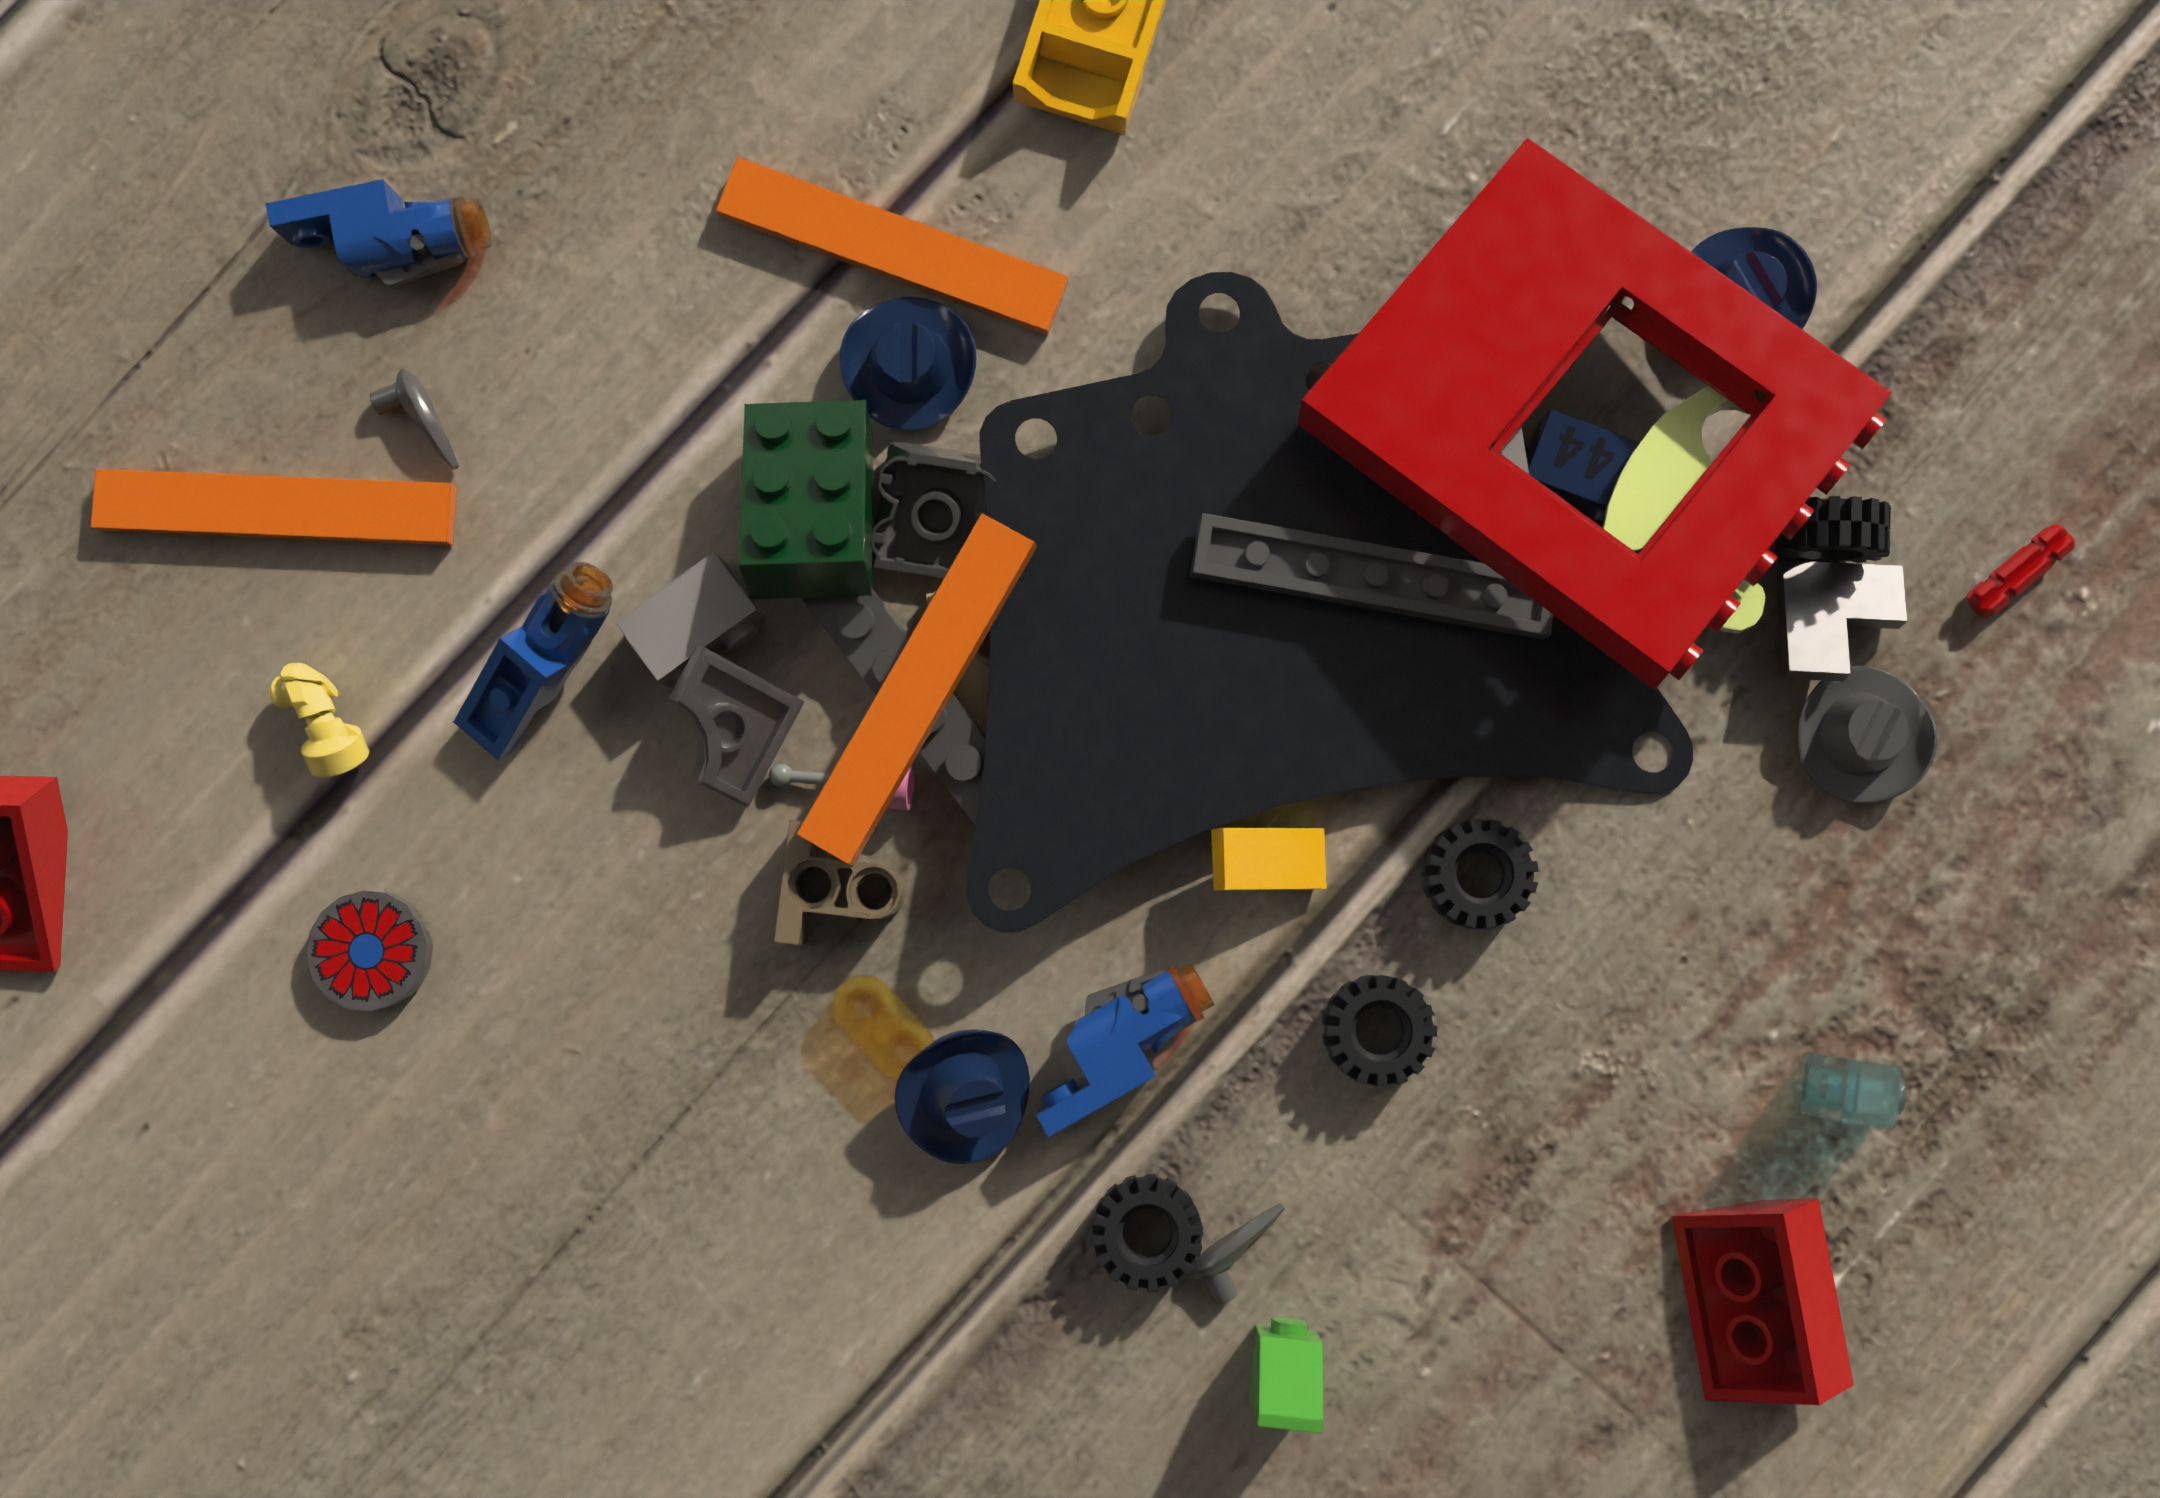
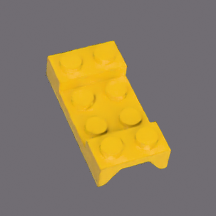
(1088, 59)

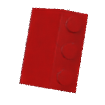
(1763, 1302)

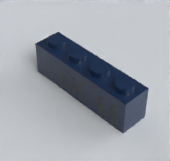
(1578, 461)

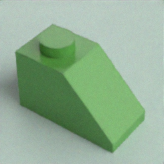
(1287, 1376)

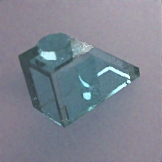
(1852, 1091)

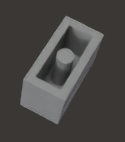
(696, 608)

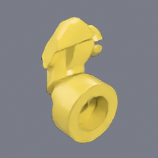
(331, 744)

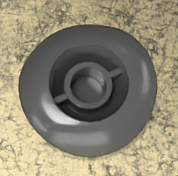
(1866, 736)

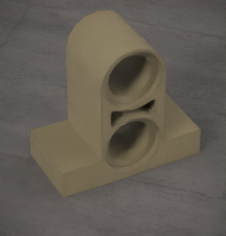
(844, 894)

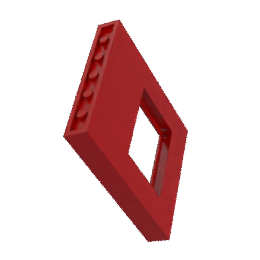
(1494, 329)

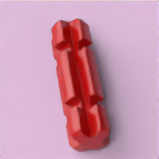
(2020, 571)

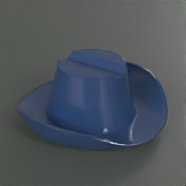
(1766, 266)
(908, 362)
(964, 1095)

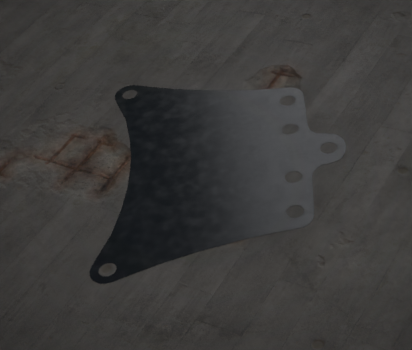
(1179, 702)

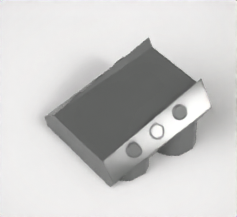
(926, 508)

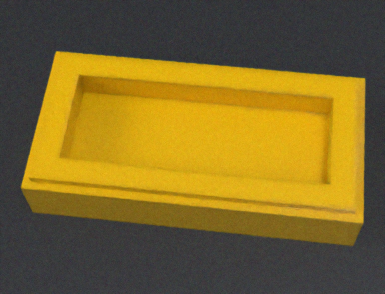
(1268, 859)

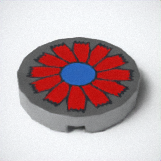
(369, 951)

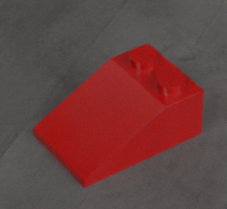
(31, 873)

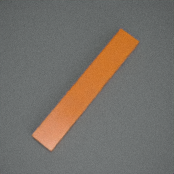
(892, 246)
(274, 507)
(917, 689)

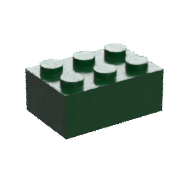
(807, 500)

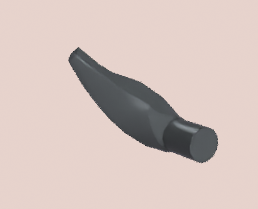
(417, 404)
(1226, 1251)

